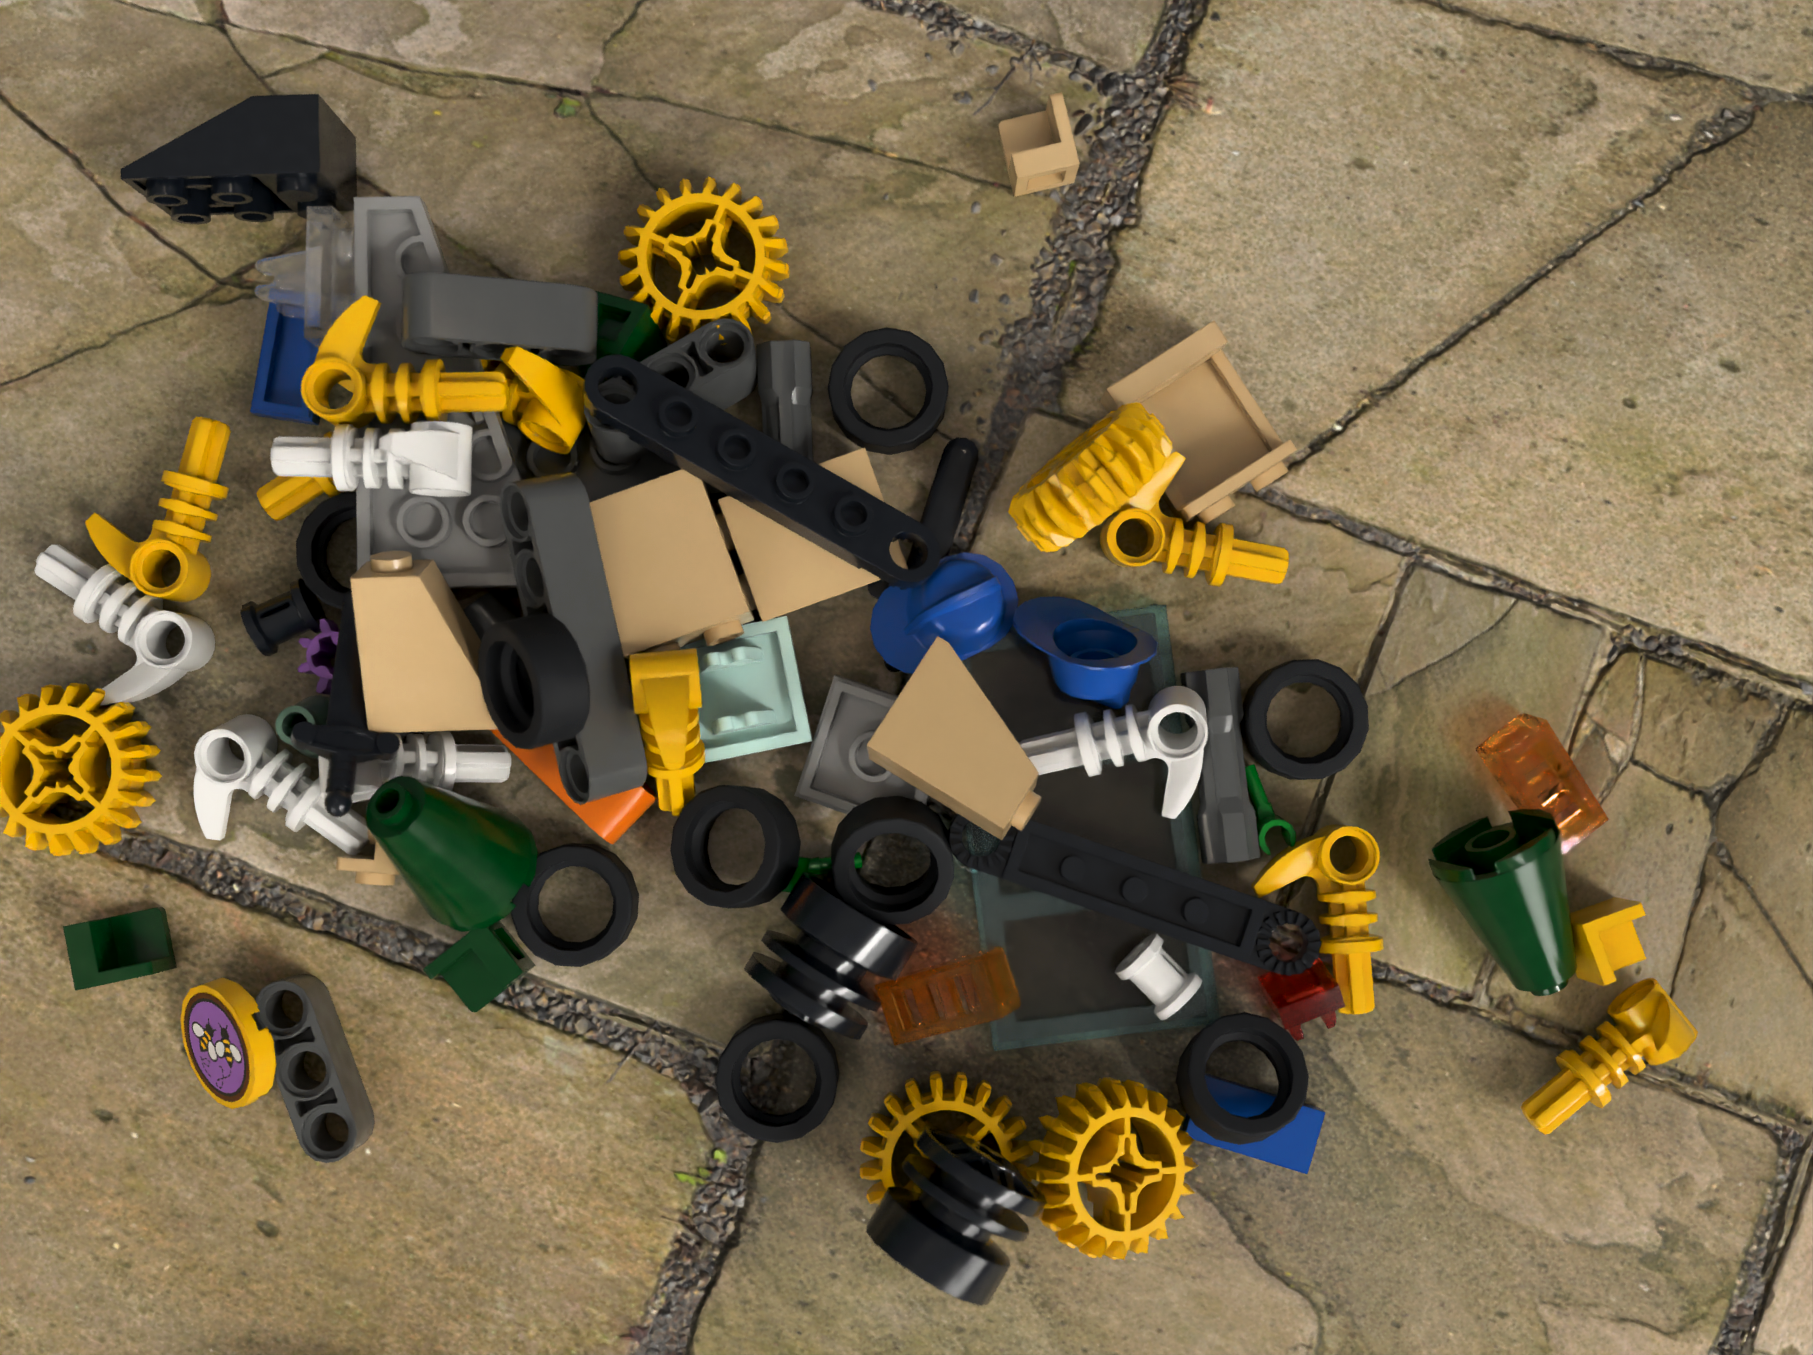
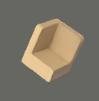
(1039, 148)

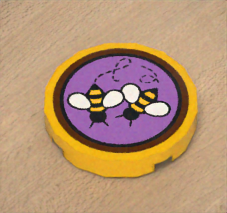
(225, 1045)

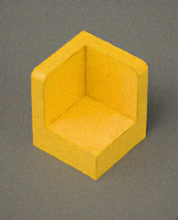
(1606, 939)

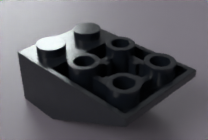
(253, 163)

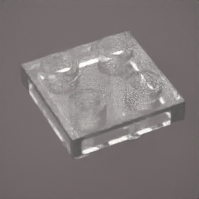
(314, 282)

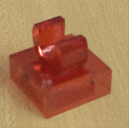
(1302, 997)

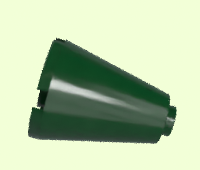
(452, 851)
(1513, 895)

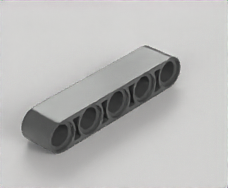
(564, 576)

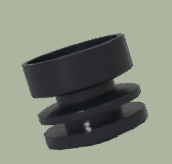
(829, 959)
(949, 1224)

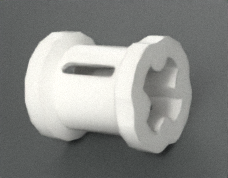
(1158, 976)

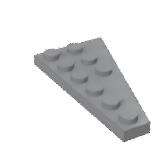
(458, 533)

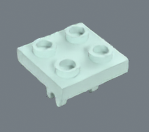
(751, 692)

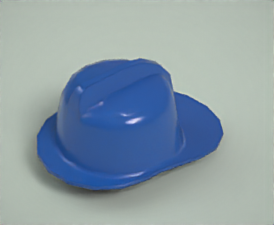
(963, 602)
(1086, 648)

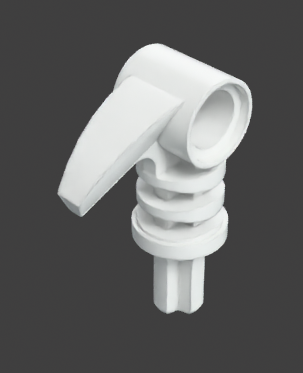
(431, 455)
(137, 618)
(1133, 733)
(437, 762)
(264, 773)

